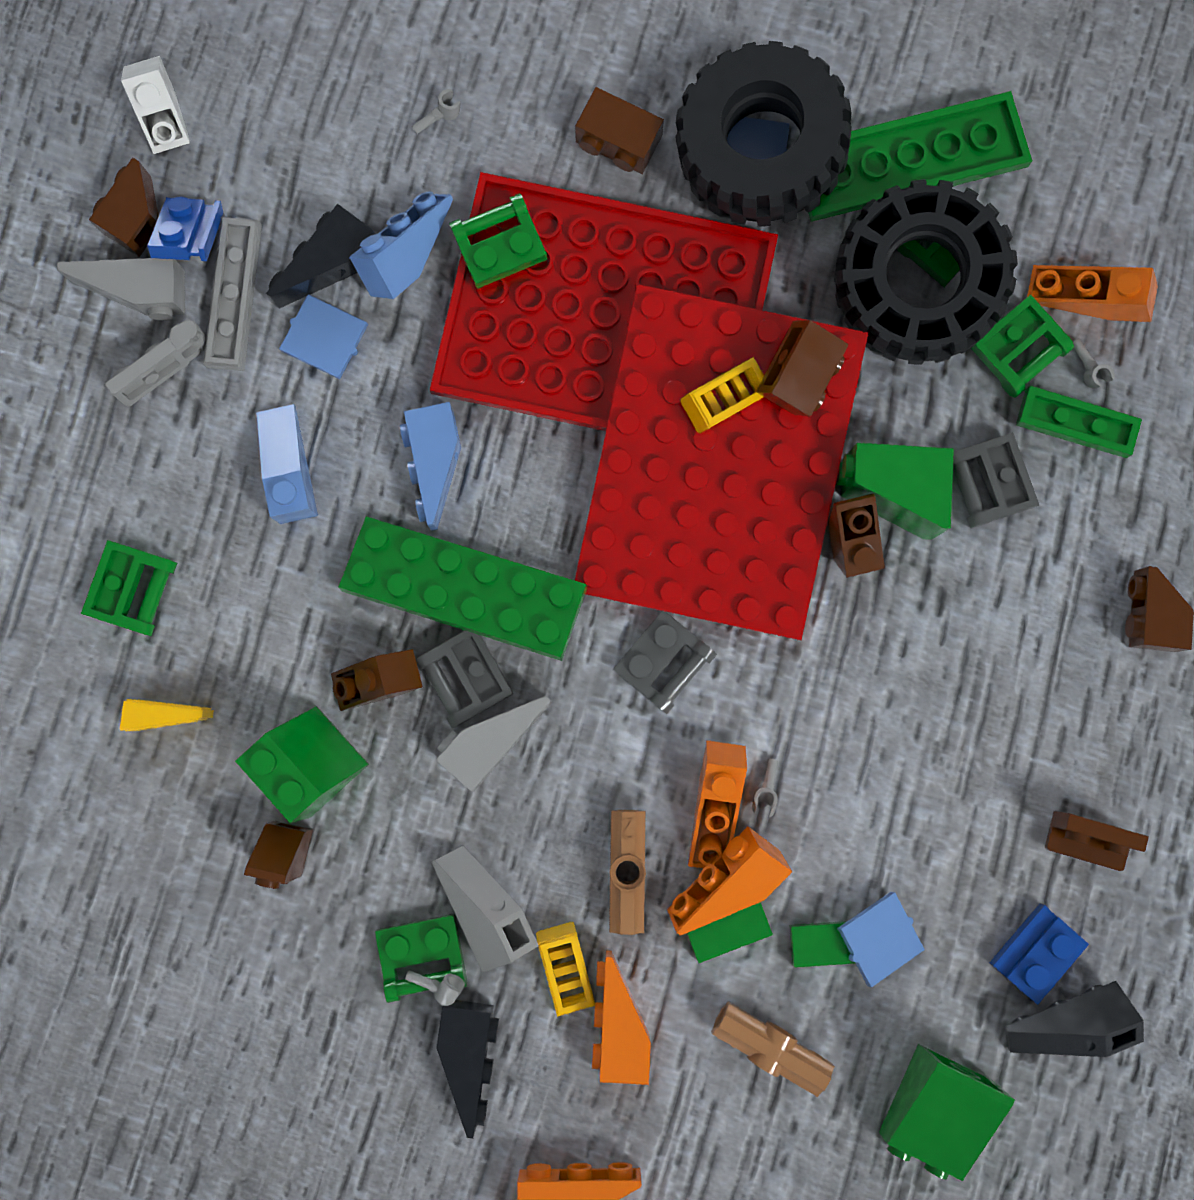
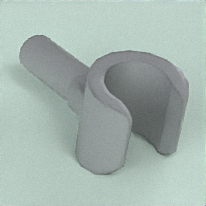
(442, 111)
(1092, 367)
(766, 793)
(445, 991)

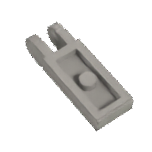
(158, 363)

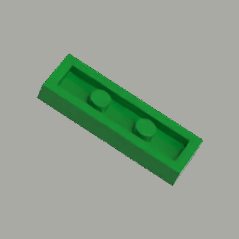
(1078, 422)

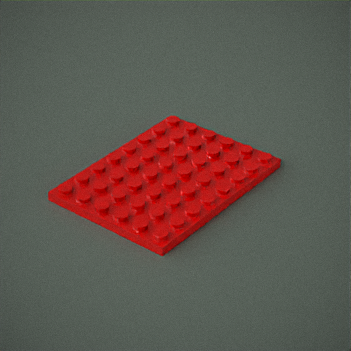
(558, 330)
(723, 516)

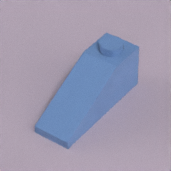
(284, 466)

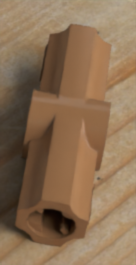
(627, 897)
(773, 1049)

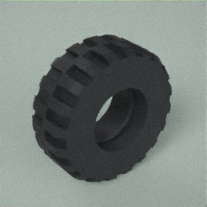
(753, 82)
(936, 216)

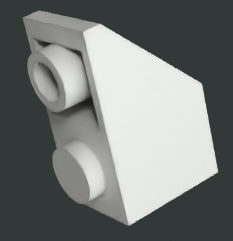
(155, 104)

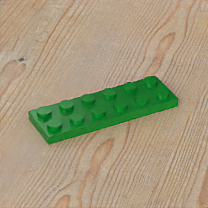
(942, 144)
(463, 588)

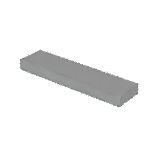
(232, 294)

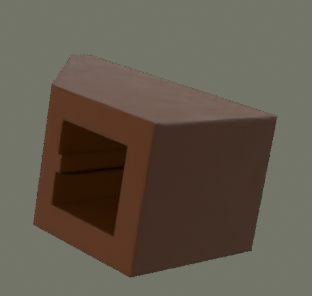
(128, 209)
(856, 536)
(1158, 614)
(376, 679)
(279, 854)

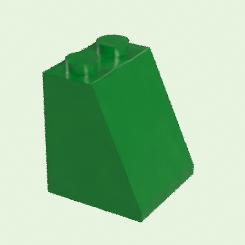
(907, 481)
(302, 764)
(943, 1114)

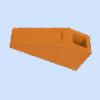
(1096, 291)
(717, 801)
(735, 880)
(624, 1037)
(577, 1182)

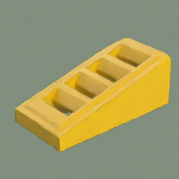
(694, 401)
(146, 714)
(555, 937)

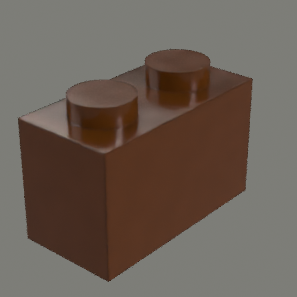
(618, 131)
(803, 368)

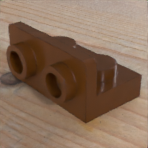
(1092, 840)

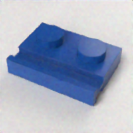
(185, 229)
(1039, 953)

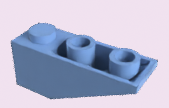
(399, 252)
(435, 452)

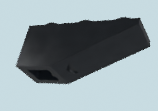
(321, 259)
(1087, 1025)
(463, 1049)

